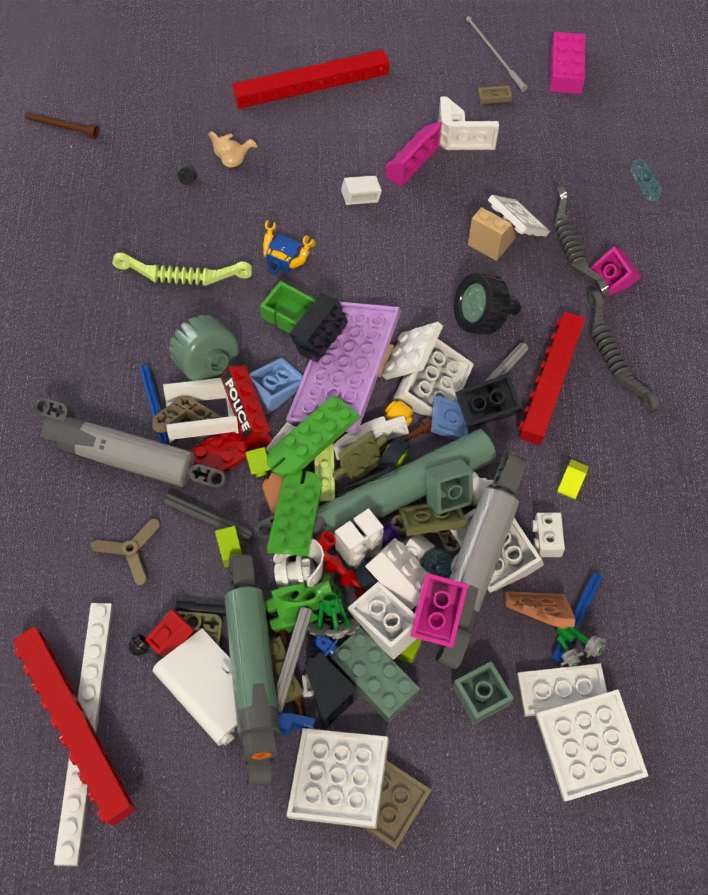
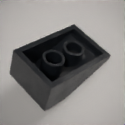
(489, 401)

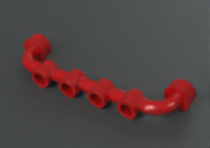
(333, 563)

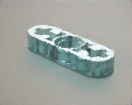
(646, 187)

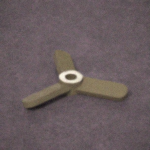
(132, 557)

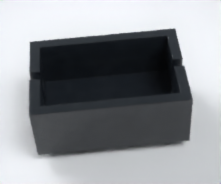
(319, 327)

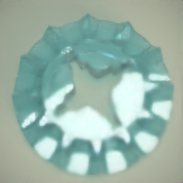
(441, 556)

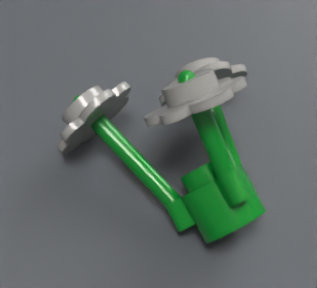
(330, 605)

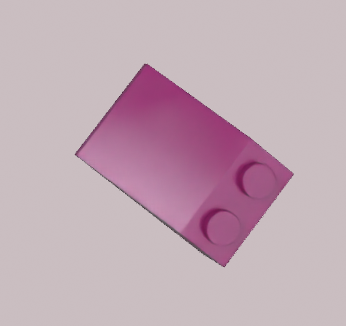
(438, 610)

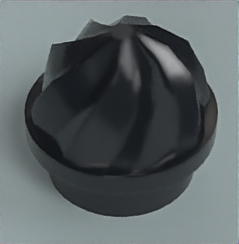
(138, 646)

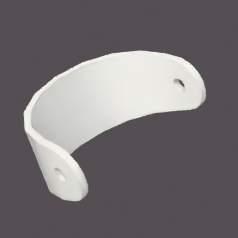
(317, 554)

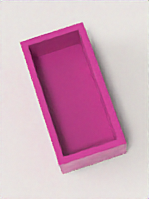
(567, 62)

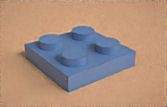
(448, 419)

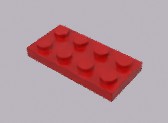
(225, 451)

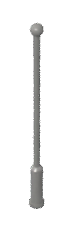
(523, 87)

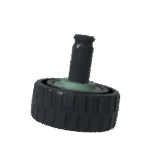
(483, 303)

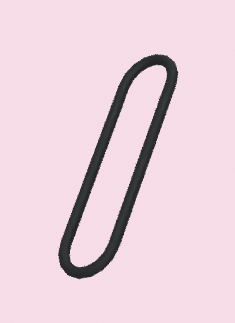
(365, 479)

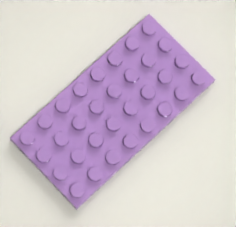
(349, 364)

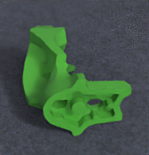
(289, 608)

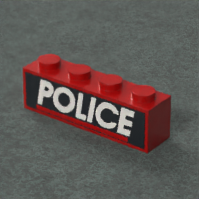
(245, 404)

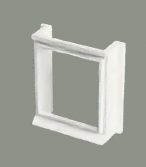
(199, 391)

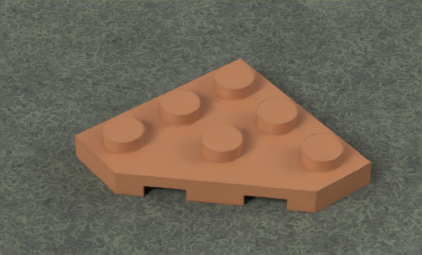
(546, 607)

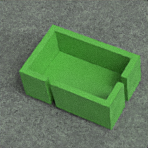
(285, 306)

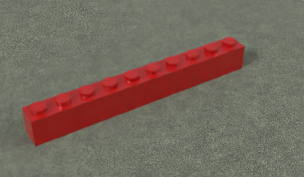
(310, 79)
(75, 728)

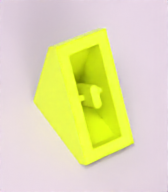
(573, 479)

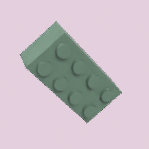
(374, 675)

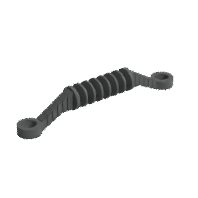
(572, 246)
(613, 356)

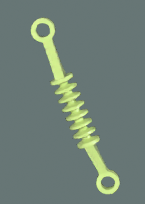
(207, 276)

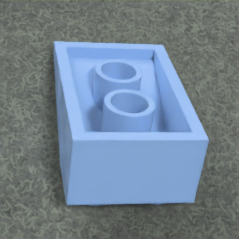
(275, 384)

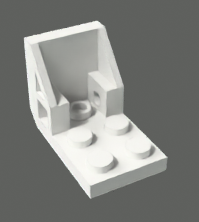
(462, 134)

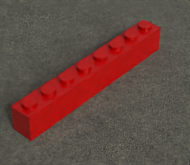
(552, 378)

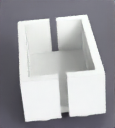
(352, 546)
(398, 572)

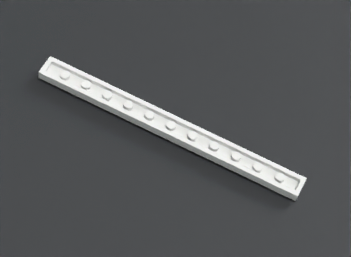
(89, 696)

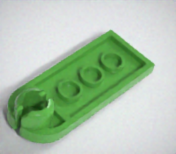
(311, 437)
(295, 515)

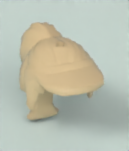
(230, 151)

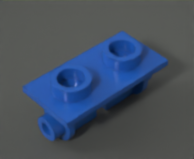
(324, 645)

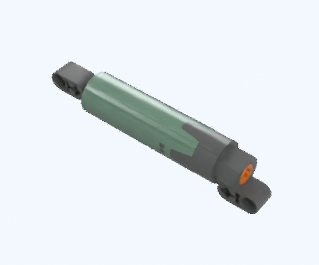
(251, 671)

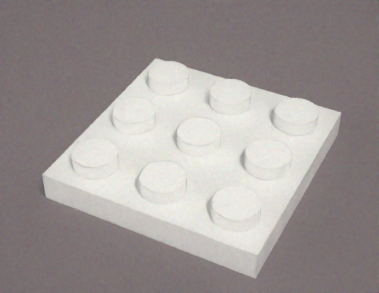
(518, 215)
(412, 351)

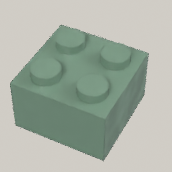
(449, 486)
(482, 693)

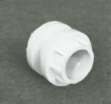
(293, 573)

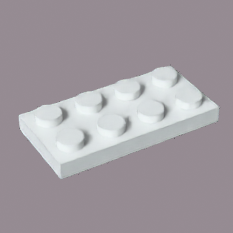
(559, 686)

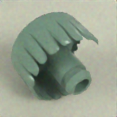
(203, 348)

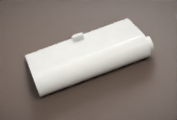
(201, 685)

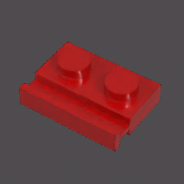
(169, 634)

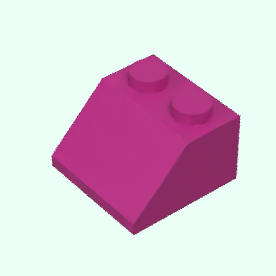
(616, 270)

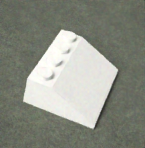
(442, 376)
(516, 558)

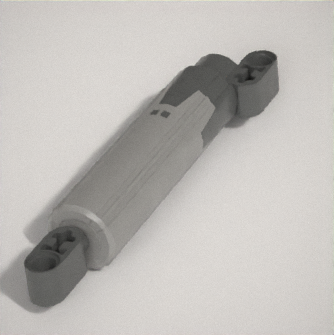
(122, 448)
(482, 550)

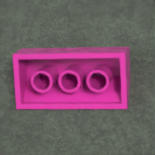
(414, 154)

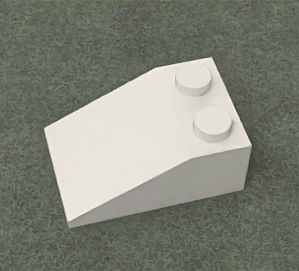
(384, 619)

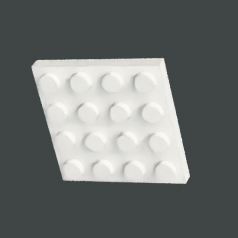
(591, 745)
(338, 778)

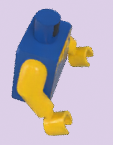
(284, 252)

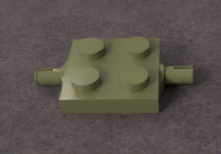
(360, 457)

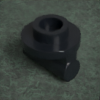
(186, 175)

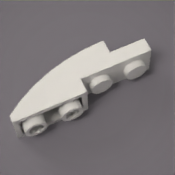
(377, 427)

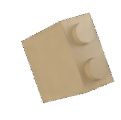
(490, 234)

